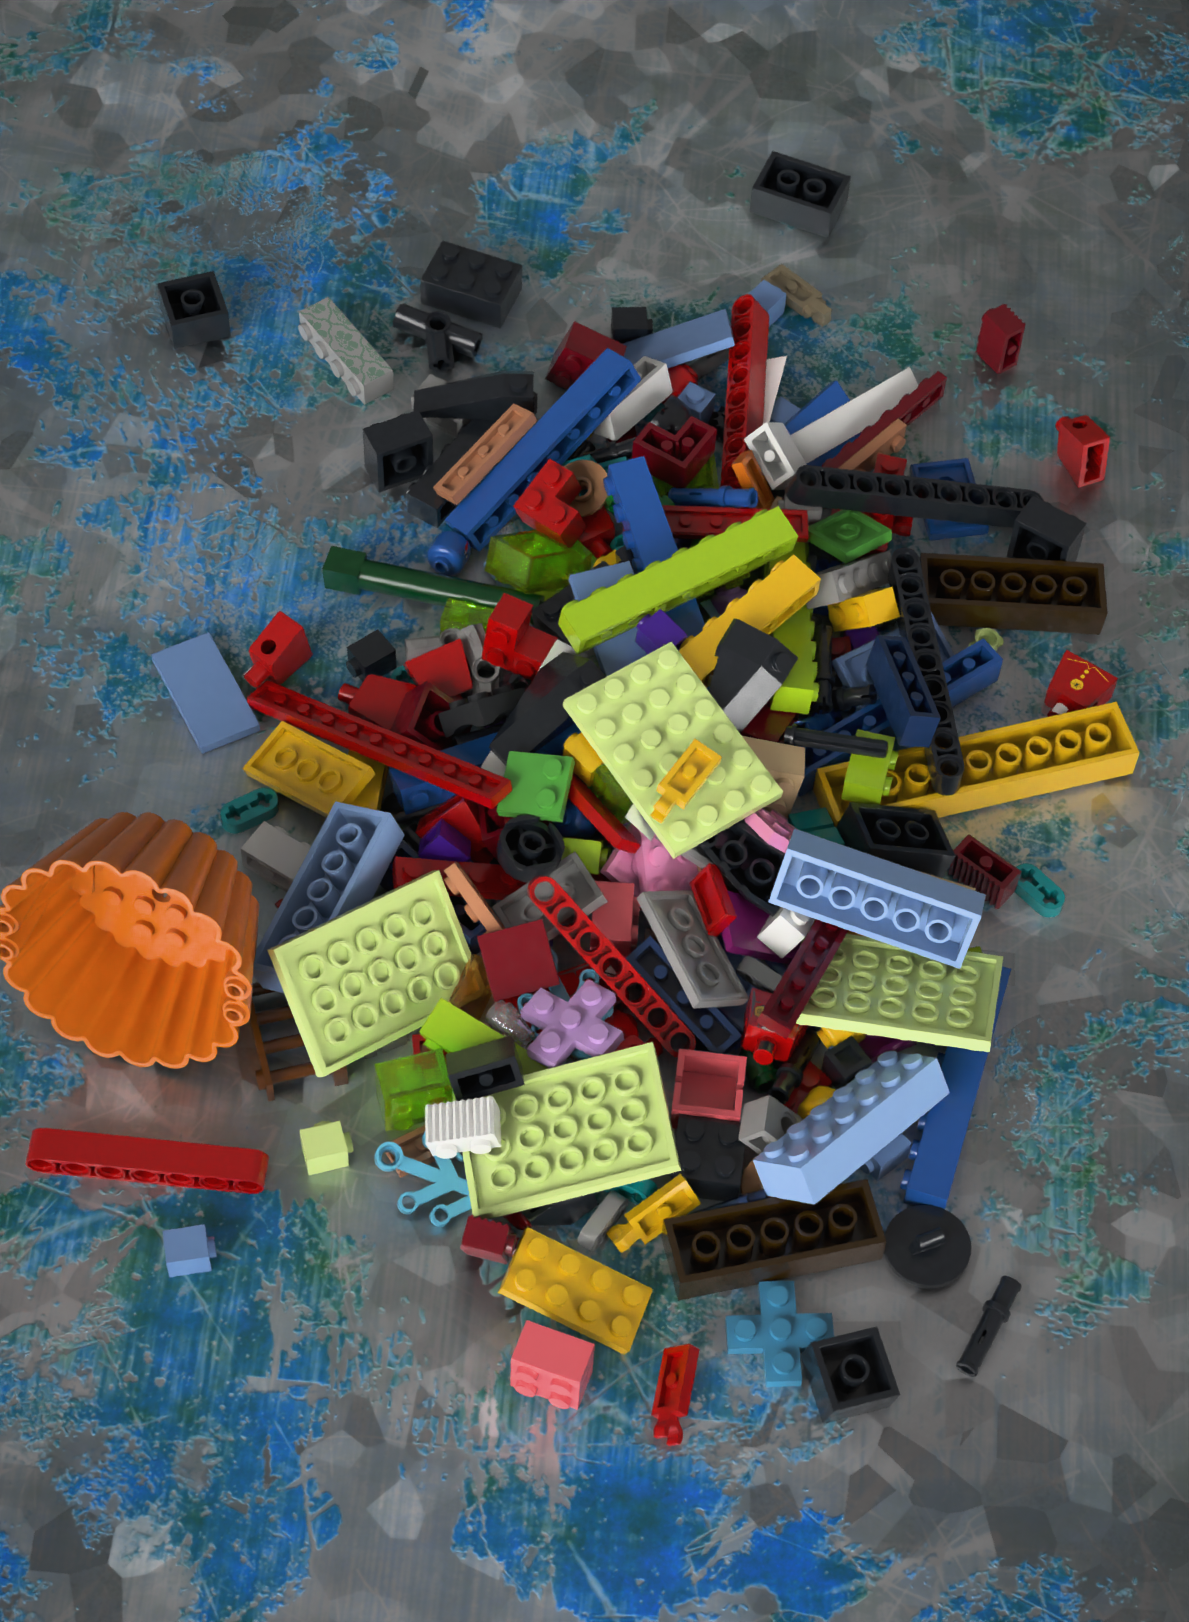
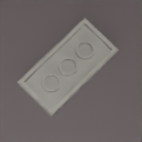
(692, 953)

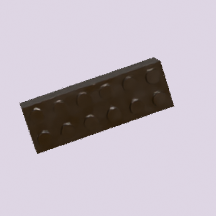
(1015, 593)
(772, 1240)

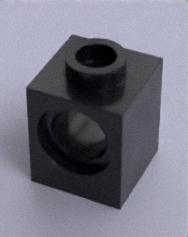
(844, 1062)

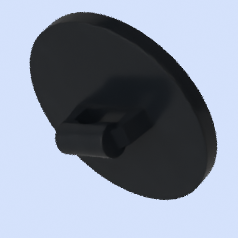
(927, 1246)

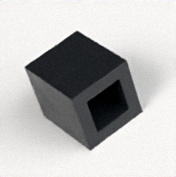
(630, 323)
(371, 656)

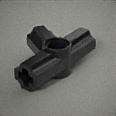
(439, 335)

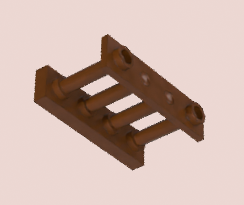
(265, 1077)

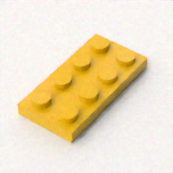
(308, 769)
(575, 1291)

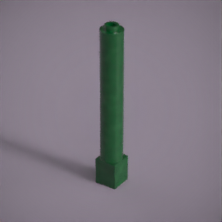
(353, 572)

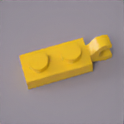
(685, 778)
(646, 1218)

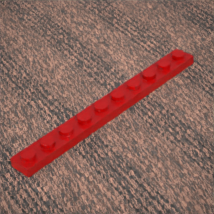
(380, 744)

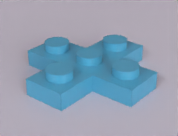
(777, 1333)

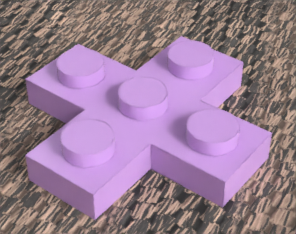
(571, 1024)

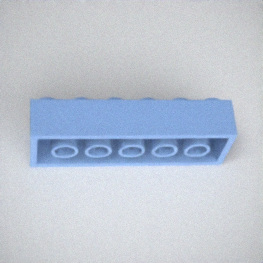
(333, 879)
(877, 898)
(850, 1127)

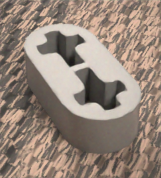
(602, 1220)

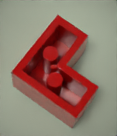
(547, 503)
(512, 641)

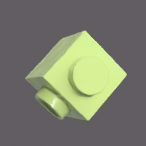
(325, 1147)

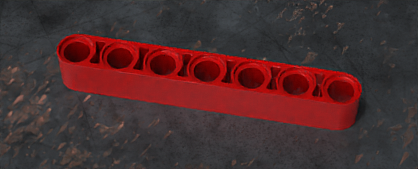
(596, 957)
(147, 1160)

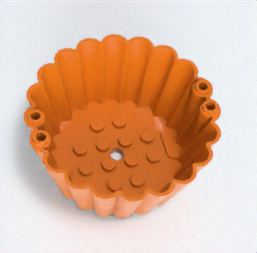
(119, 959)

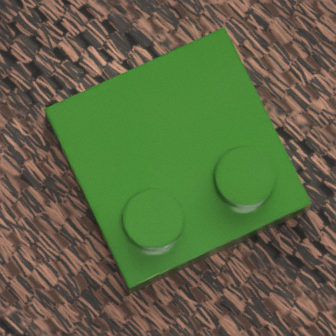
(848, 535)
(538, 785)

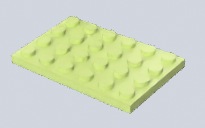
(645, 722)
(372, 971)
(906, 995)
(575, 1134)

